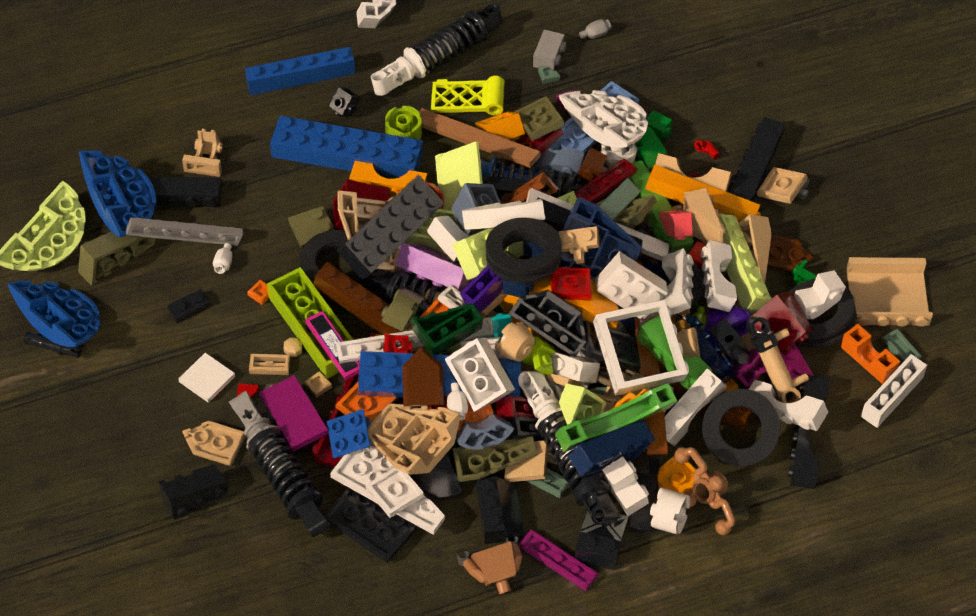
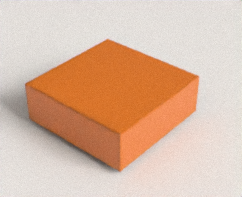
(259, 292)

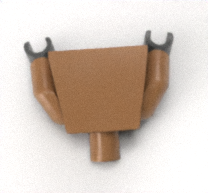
(494, 564)

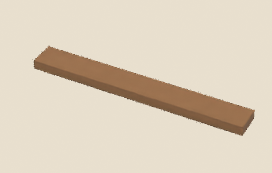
(487, 141)

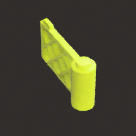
(491, 93)

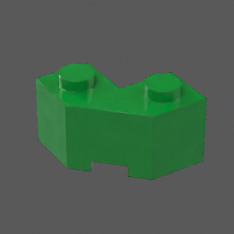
(649, 147)

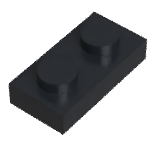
(188, 306)

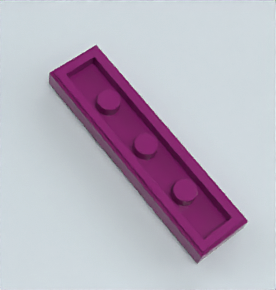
(558, 560)

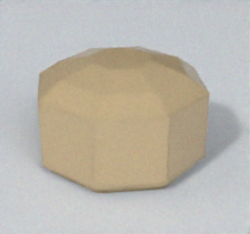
(293, 347)

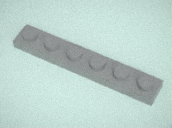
(184, 231)

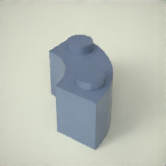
(564, 160)
(484, 433)

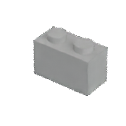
(549, 50)

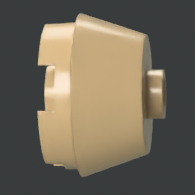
(516, 342)

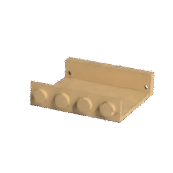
(889, 291)

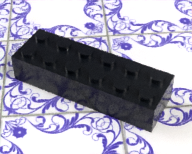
(390, 227)

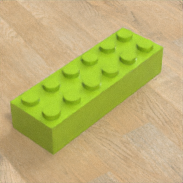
(298, 300)

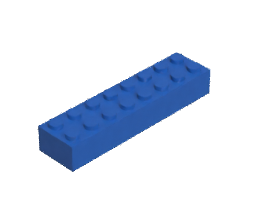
(342, 146)
(382, 374)

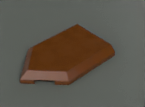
(786, 253)
(422, 380)

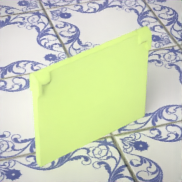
(456, 169)

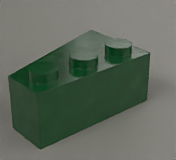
(447, 328)

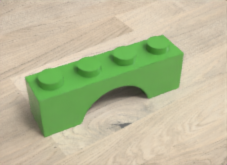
(655, 340)

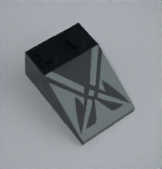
(601, 543)

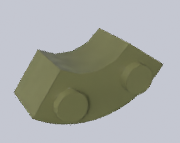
(402, 309)

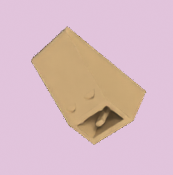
(704, 216)

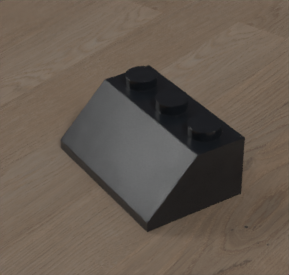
(499, 510)

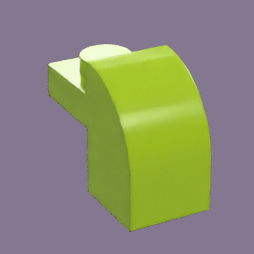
(540, 356)

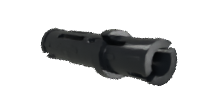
(43, 342)

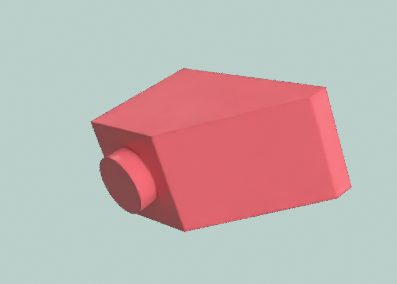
(677, 223)

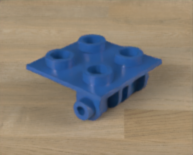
(349, 433)

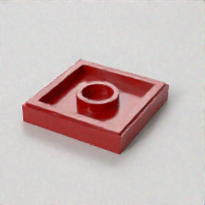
(571, 283)

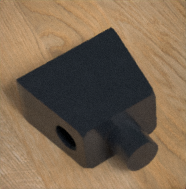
(736, 350)

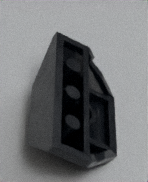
(552, 319)

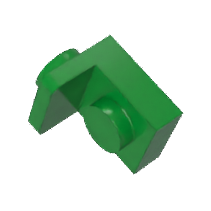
(801, 274)

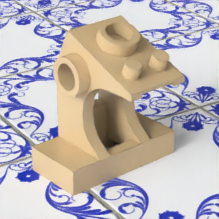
(208, 144)

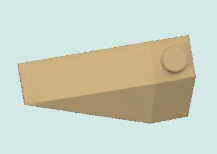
(758, 237)

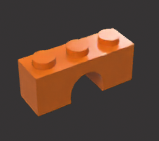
(858, 345)

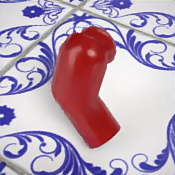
(707, 147)

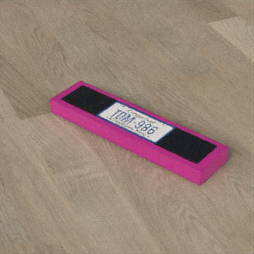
(328, 337)

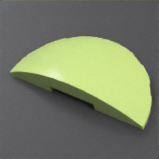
(49, 235)

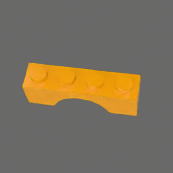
(365, 173)

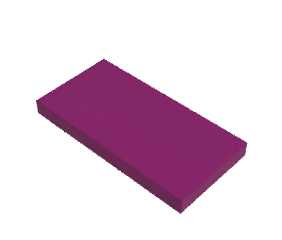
(293, 413)

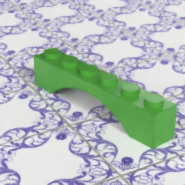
(616, 418)

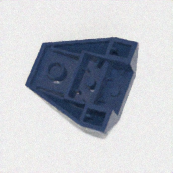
(611, 238)

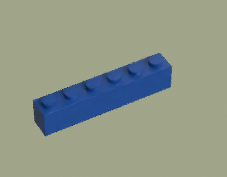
(300, 71)

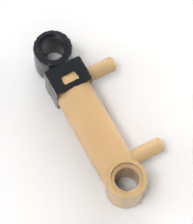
(766, 345)

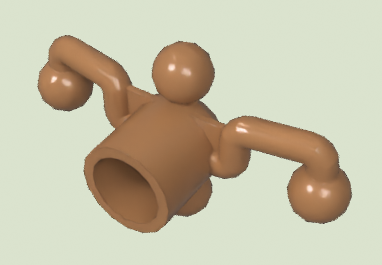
(708, 488)

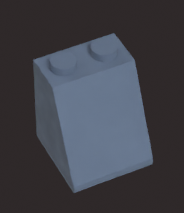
(473, 196)

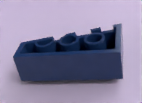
(606, 449)

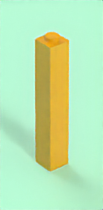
(675, 185)

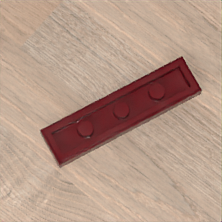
(607, 181)

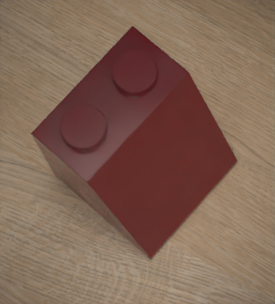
(363, 191)
(785, 313)

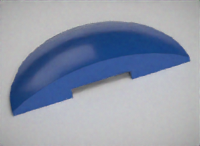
(117, 190)
(56, 313)

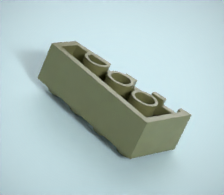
(107, 252)

